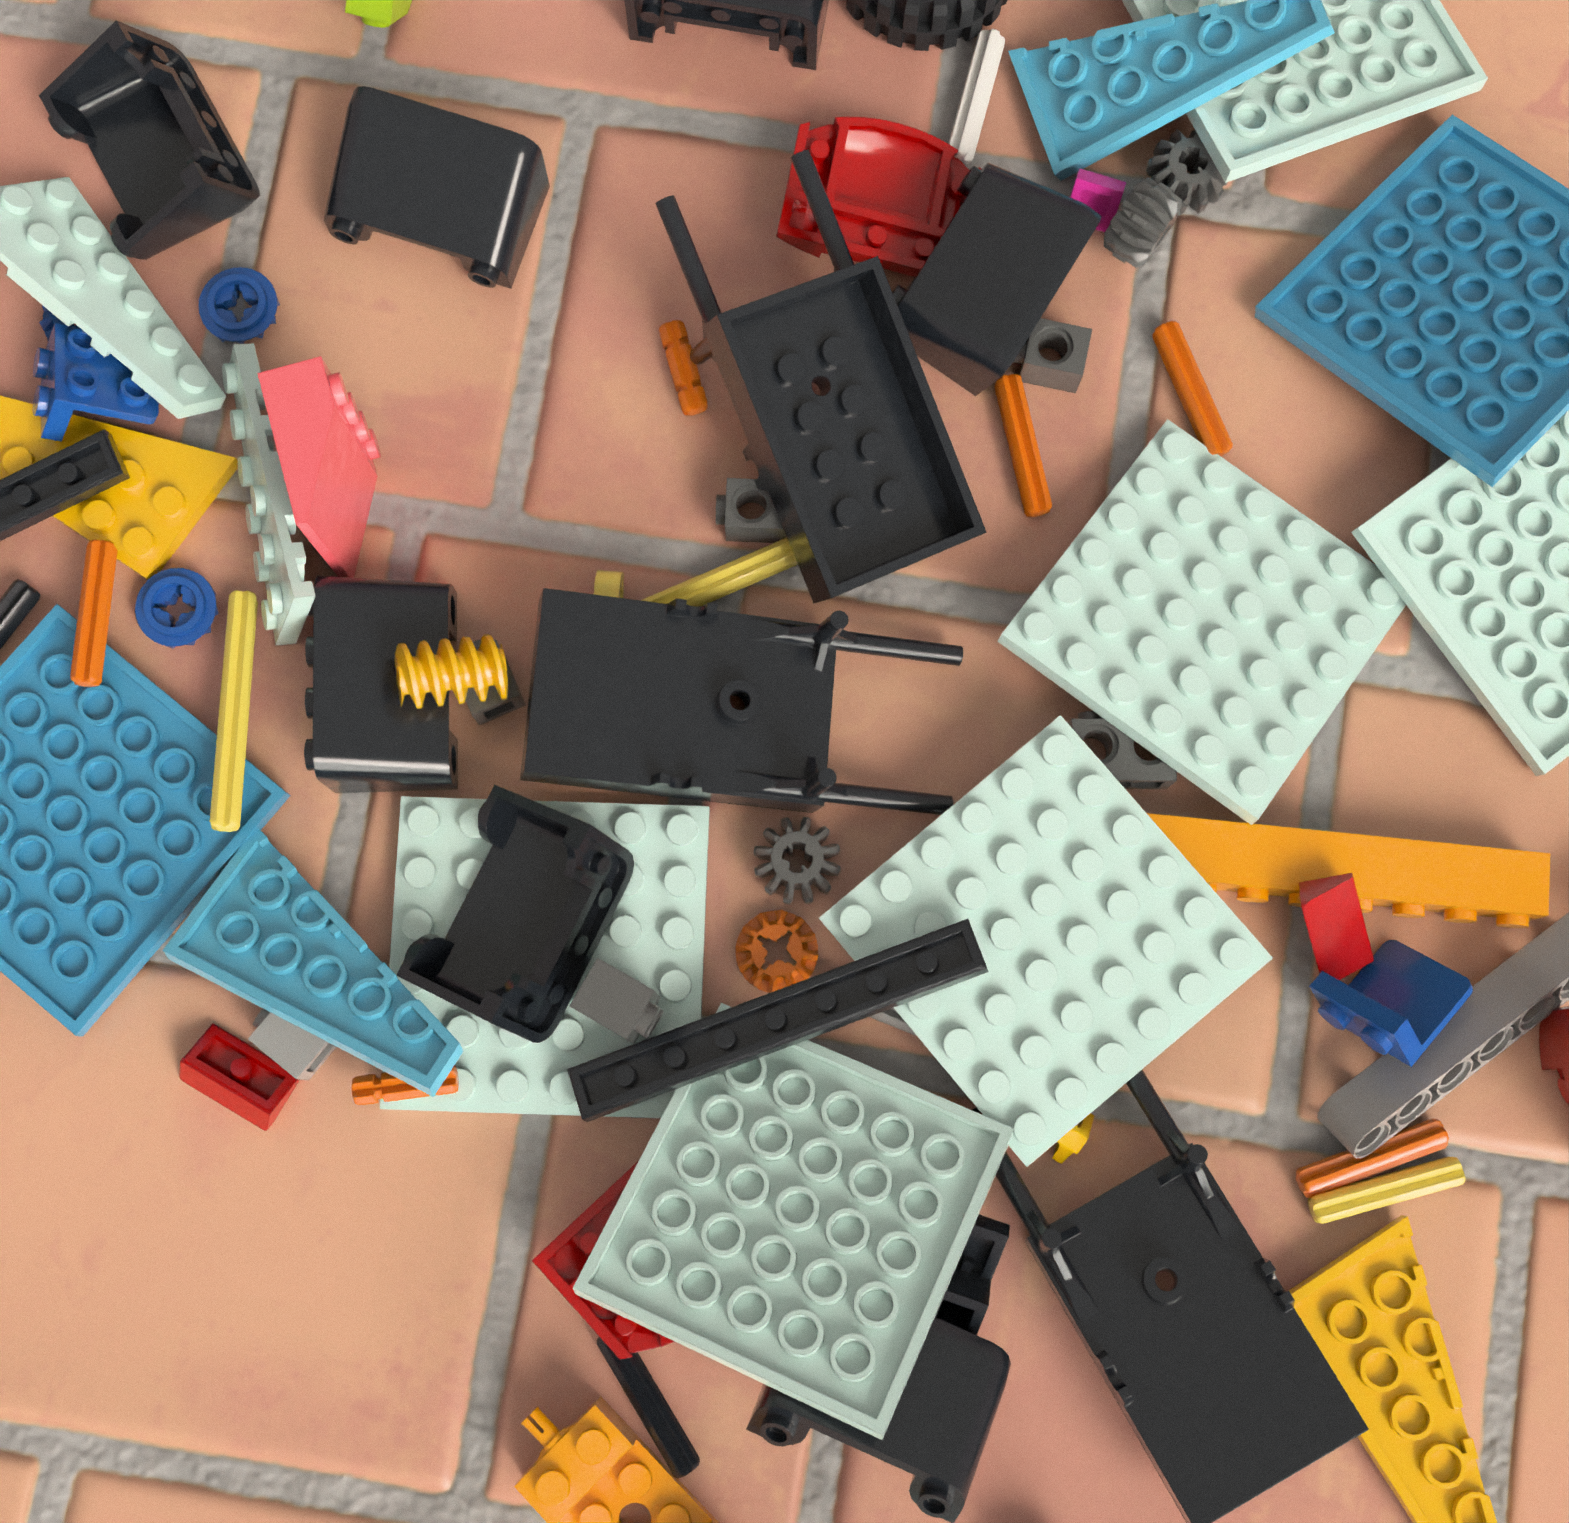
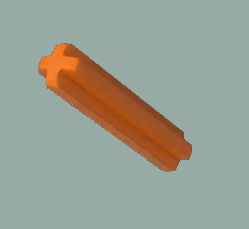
(1191, 388)
(1023, 445)
(93, 613)
(1346, 1169)

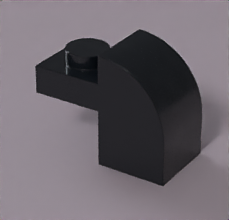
(970, 1285)

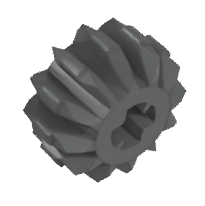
(1171, 164)
(1142, 222)
(781, 868)

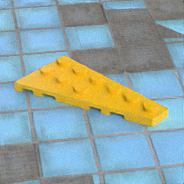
(142, 515)
(1393, 1362)

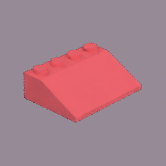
(323, 457)

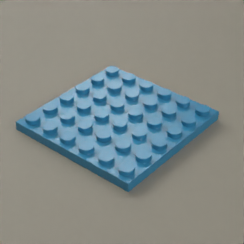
(1445, 299)
(101, 823)

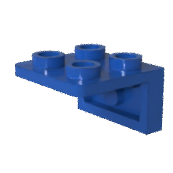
(85, 381)
(1394, 1001)

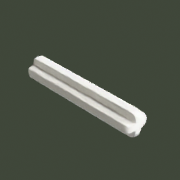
(976, 94)

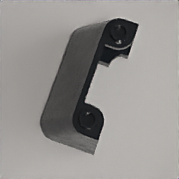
(785, 22)
(152, 138)
(436, 183)
(992, 274)
(526, 918)
(936, 1424)

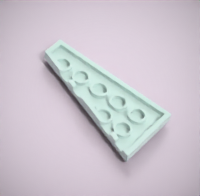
(76, 272)
(270, 511)

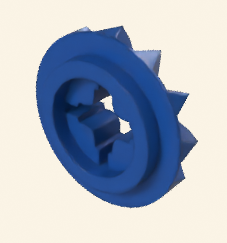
(222, 293)
(164, 590)

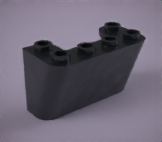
(359, 728)

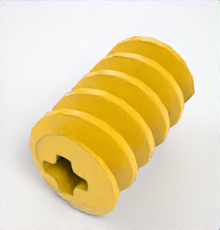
(451, 670)

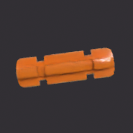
(682, 369)
(370, 1088)

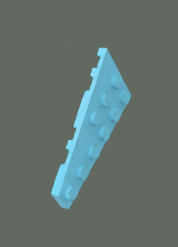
(1145, 73)
(295, 956)

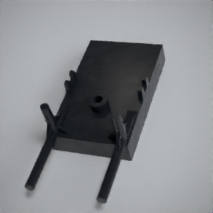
(868, 463)
(643, 705)
(1217, 1367)

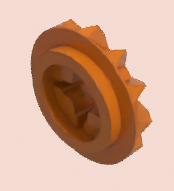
(752, 954)

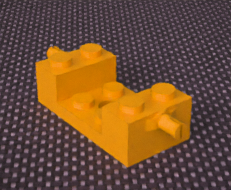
(600, 1468)

